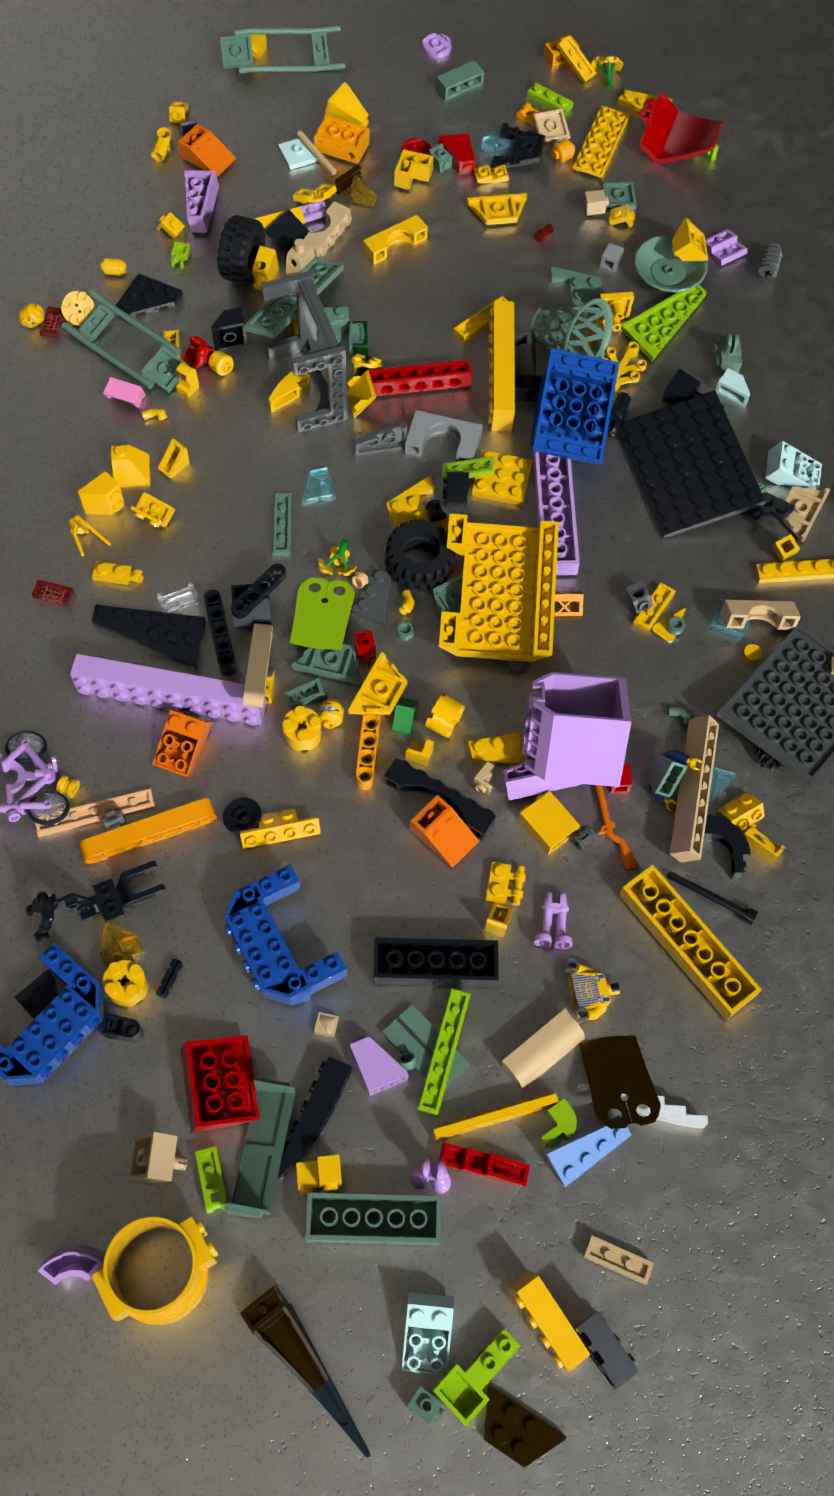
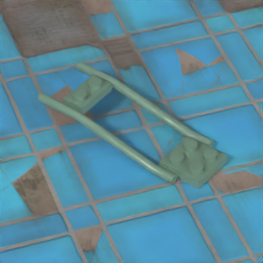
(238, 50)
(159, 370)

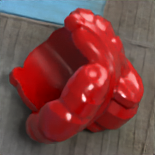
(197, 352)

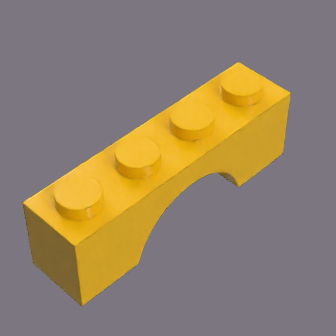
(411, 231)

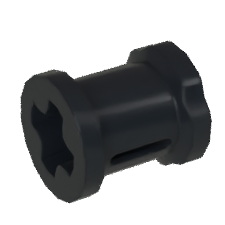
(435, 510)

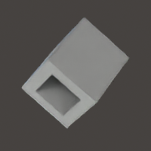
(611, 257)

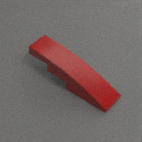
(484, 1164)

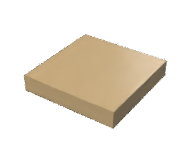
(552, 125)

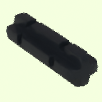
(169, 978)

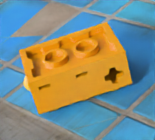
(342, 139)

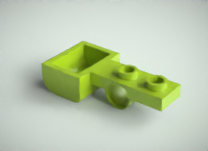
(463, 1389)

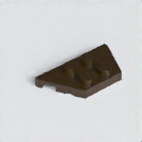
(517, 1430)

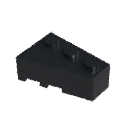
(606, 1350)

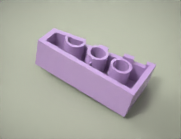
(201, 197)
(523, 783)

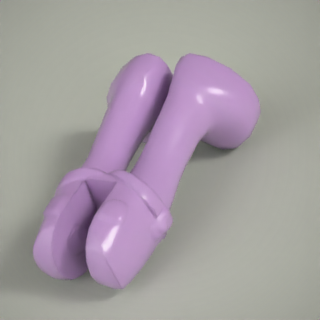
(549, 909)
(431, 1171)

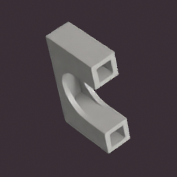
(427, 424)

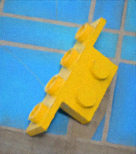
(278, 828)

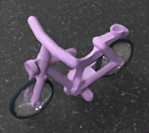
(45, 807)

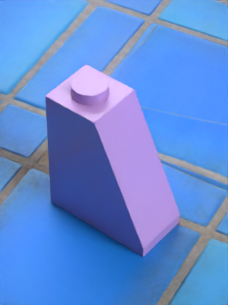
(376, 1065)

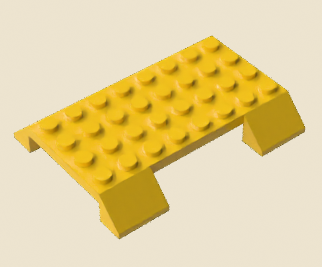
(504, 591)

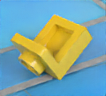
(622, 214)
(170, 225)

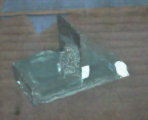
(495, 145)

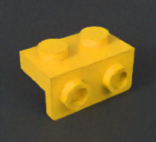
(153, 509)
(742, 811)

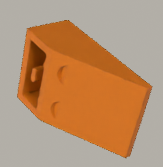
(205, 150)
(181, 742)
(443, 831)

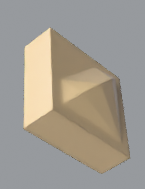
(326, 1025)

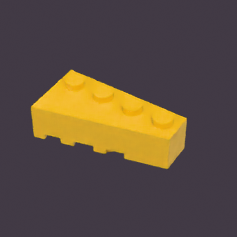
(548, 1320)

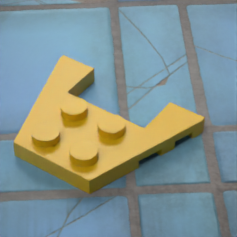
(409, 506)

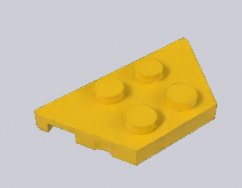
(498, 208)
(380, 689)

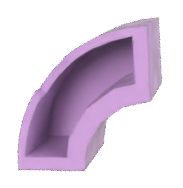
(72, 1261)

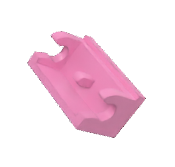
(124, 391)

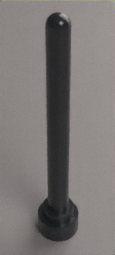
(748, 915)

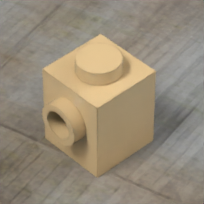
(595, 202)

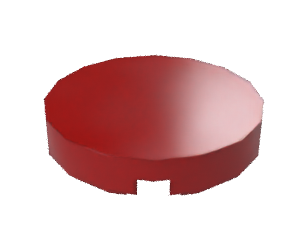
(416, 145)

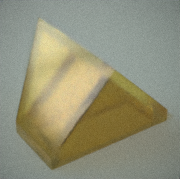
(361, 194)
(119, 945)

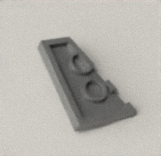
(383, 440)

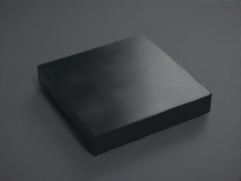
(286, 231)

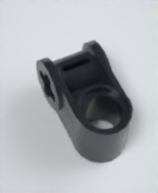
(118, 1027)

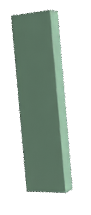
(282, 524)

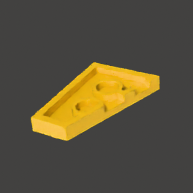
(635, 100)

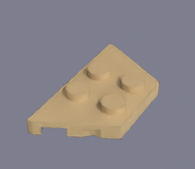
(807, 505)

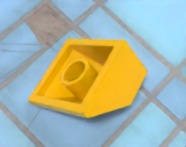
(689, 243)
(130, 466)

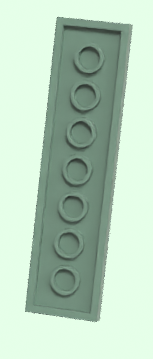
(283, 310)

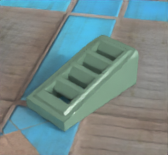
(315, 697)

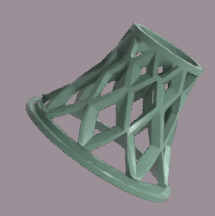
(558, 320)

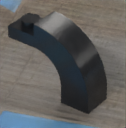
(732, 838)

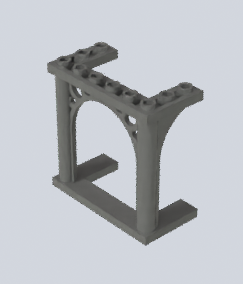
(322, 353)

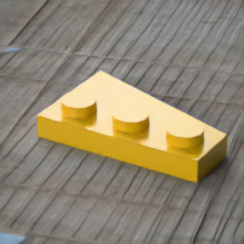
(498, 749)

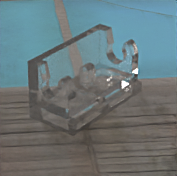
(179, 600)

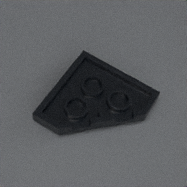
(147, 296)

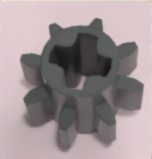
(113, 818)

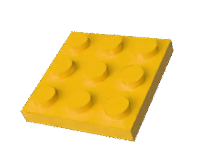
(508, 482)

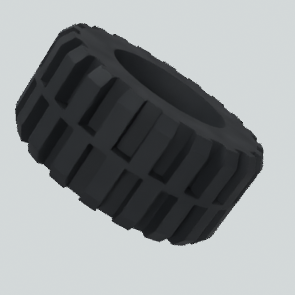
(239, 248)
(415, 574)

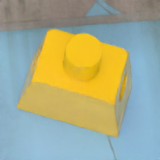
(265, 266)

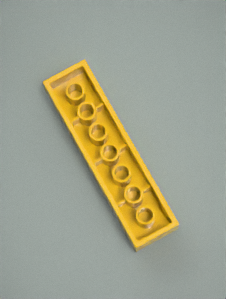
(501, 366)
(689, 942)

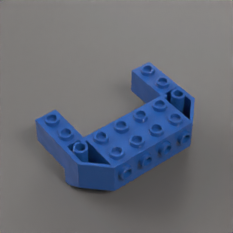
(264, 947)
(58, 1027)

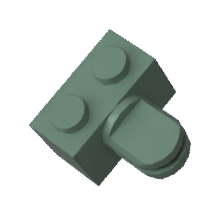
(338, 319)
(728, 353)

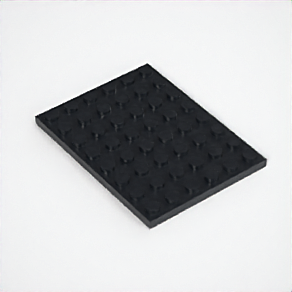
(690, 464)

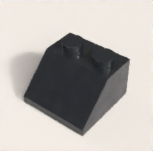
(229, 330)

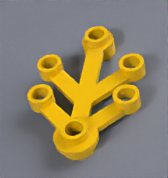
(631, 351)

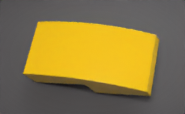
(493, 175)

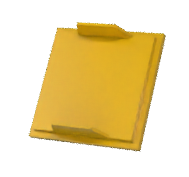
(360, 393)

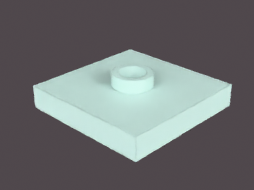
(296, 154)

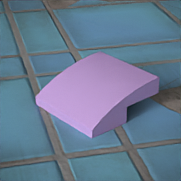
(724, 247)

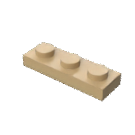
(618, 1260)

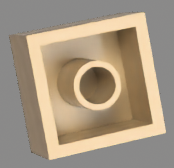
(154, 1158)

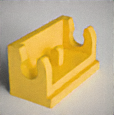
(762, 845)

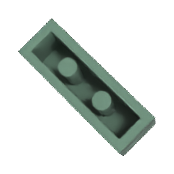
(459, 80)

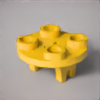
(70, 311)
(360, 360)

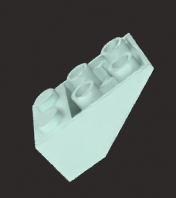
(792, 467)
(427, 1333)

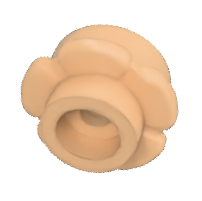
(359, 580)

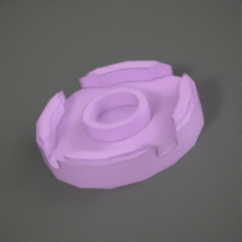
(436, 45)

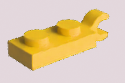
(116, 573)

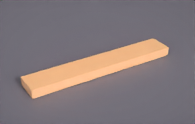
(93, 812)

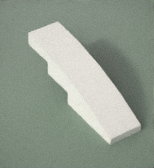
(673, 1114)

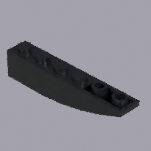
(315, 1112)

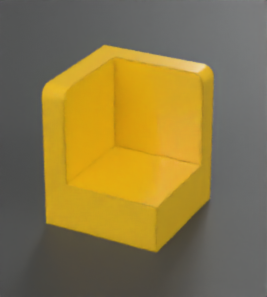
(420, 753)

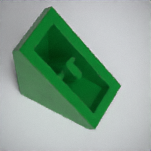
(404, 715)

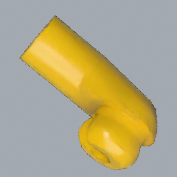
(159, 412)
(408, 604)

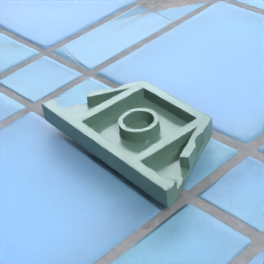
(331, 663)

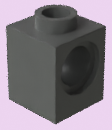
(639, 597)

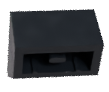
(260, 614)

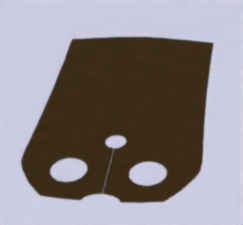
(618, 1068)

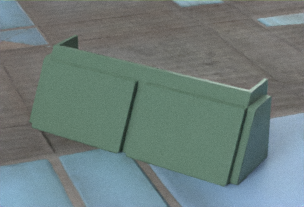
(262, 1150)

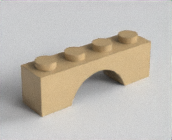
(337, 219)
(780, 614)

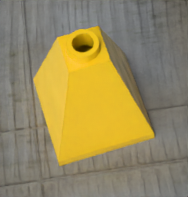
(346, 107)

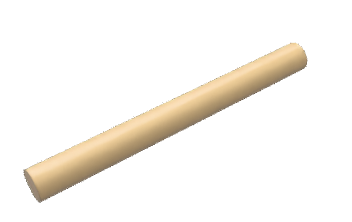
(316, 152)

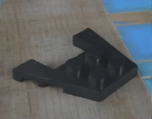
(525, 150)

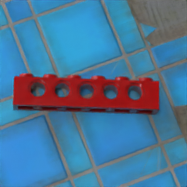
(421, 377)

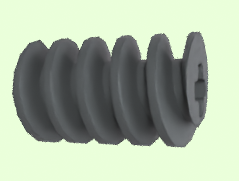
(770, 261)

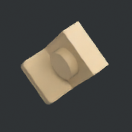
(482, 779)

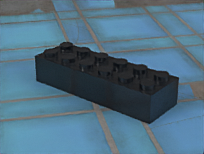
(436, 962)

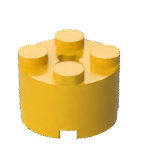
(445, 715)
(302, 729)
(118, 974)

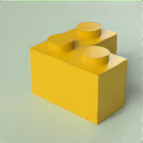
(412, 166)
(319, 1175)

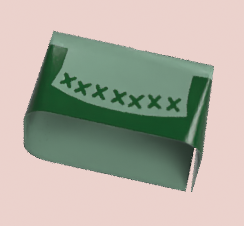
(358, 338)

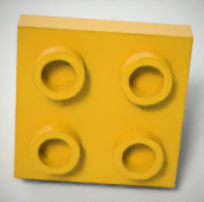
(620, 306)

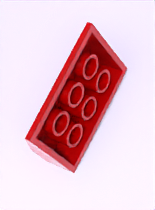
(219, 1083)

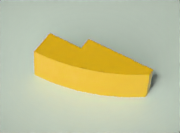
(288, 390)

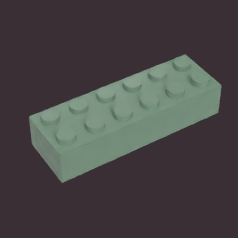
(373, 1219)

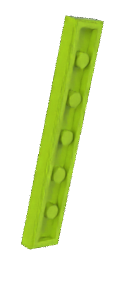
(444, 1052)

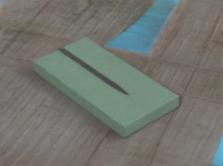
(417, 1035)

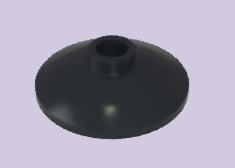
(239, 808)

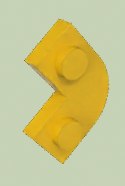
(319, 194)

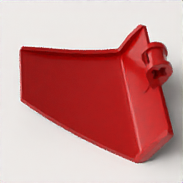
(675, 134)

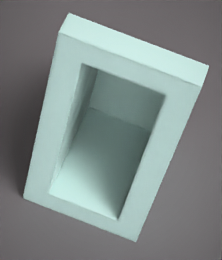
(733, 387)

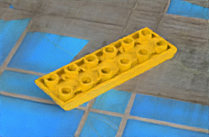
(601, 141)

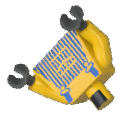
(589, 990)

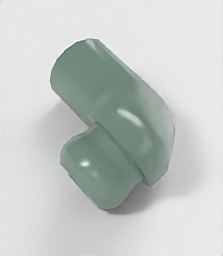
(680, 712)

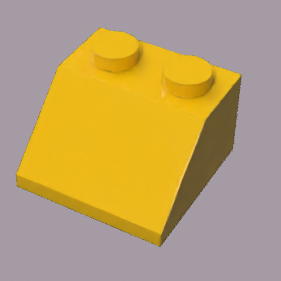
(101, 496)

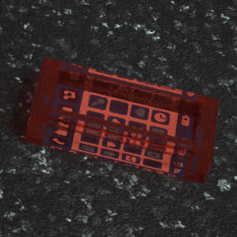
(51, 323)
(52, 592)

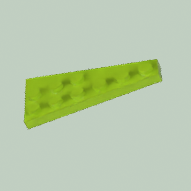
(660, 323)

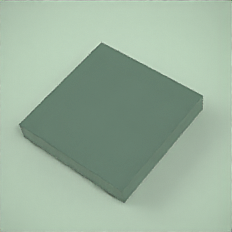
(619, 194)

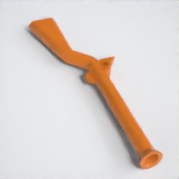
(607, 829)

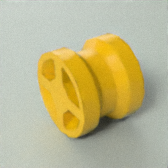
(68, 786)

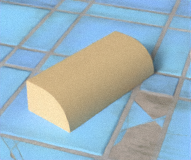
(543, 1049)

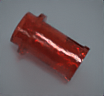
(540, 235)

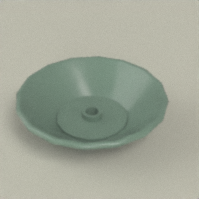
(664, 270)

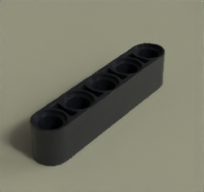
(223, 639)

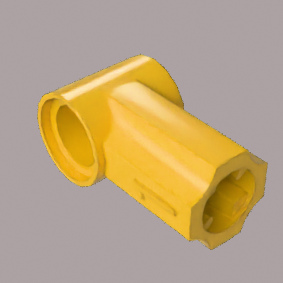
(162, 144)

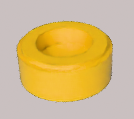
(752, 653)

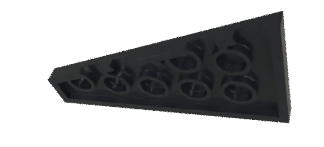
(159, 631)

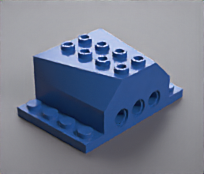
(574, 406)

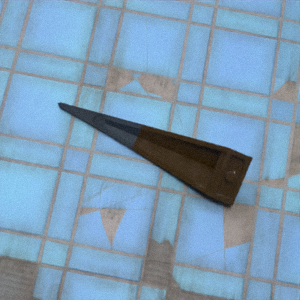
(283, 1334)

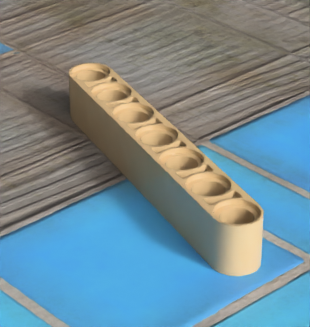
(258, 666)

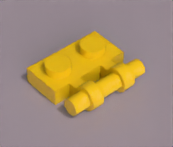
(499, 881)

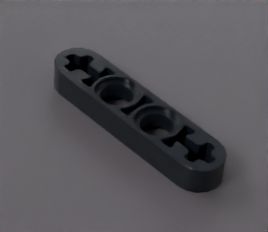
(255, 588)

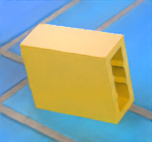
(548, 822)

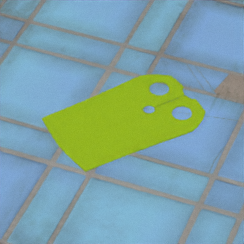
(320, 623)

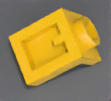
(177, 111)

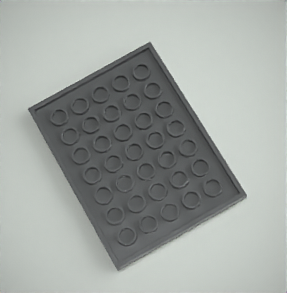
(789, 705)

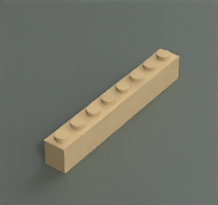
(694, 790)

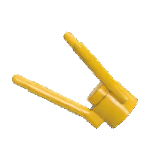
(80, 526)

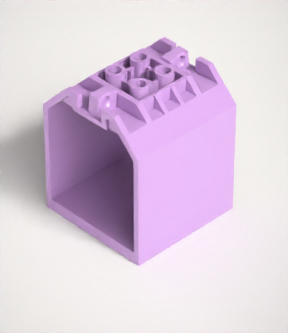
(577, 728)

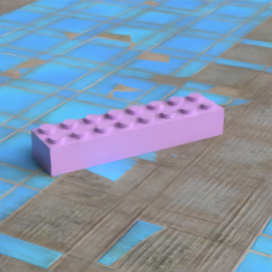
(556, 503)

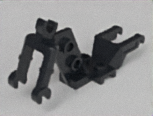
(107, 902)

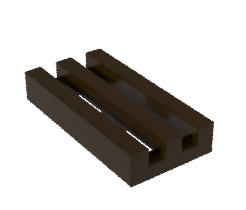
(344, 181)

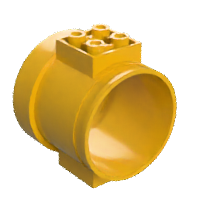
(203, 1258)

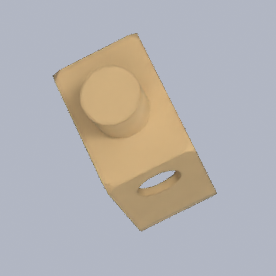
(298, 257)

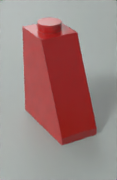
(461, 149)

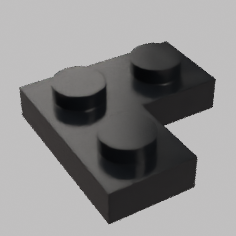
(773, 506)

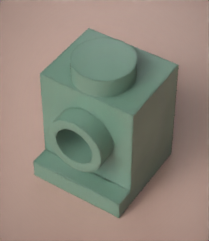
(442, 158)
(415, 1405)

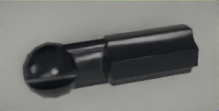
(617, 413)

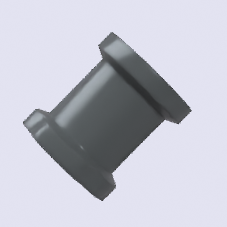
(578, 840)

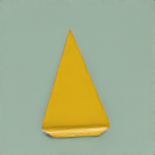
(661, 630)

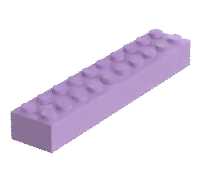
(163, 689)

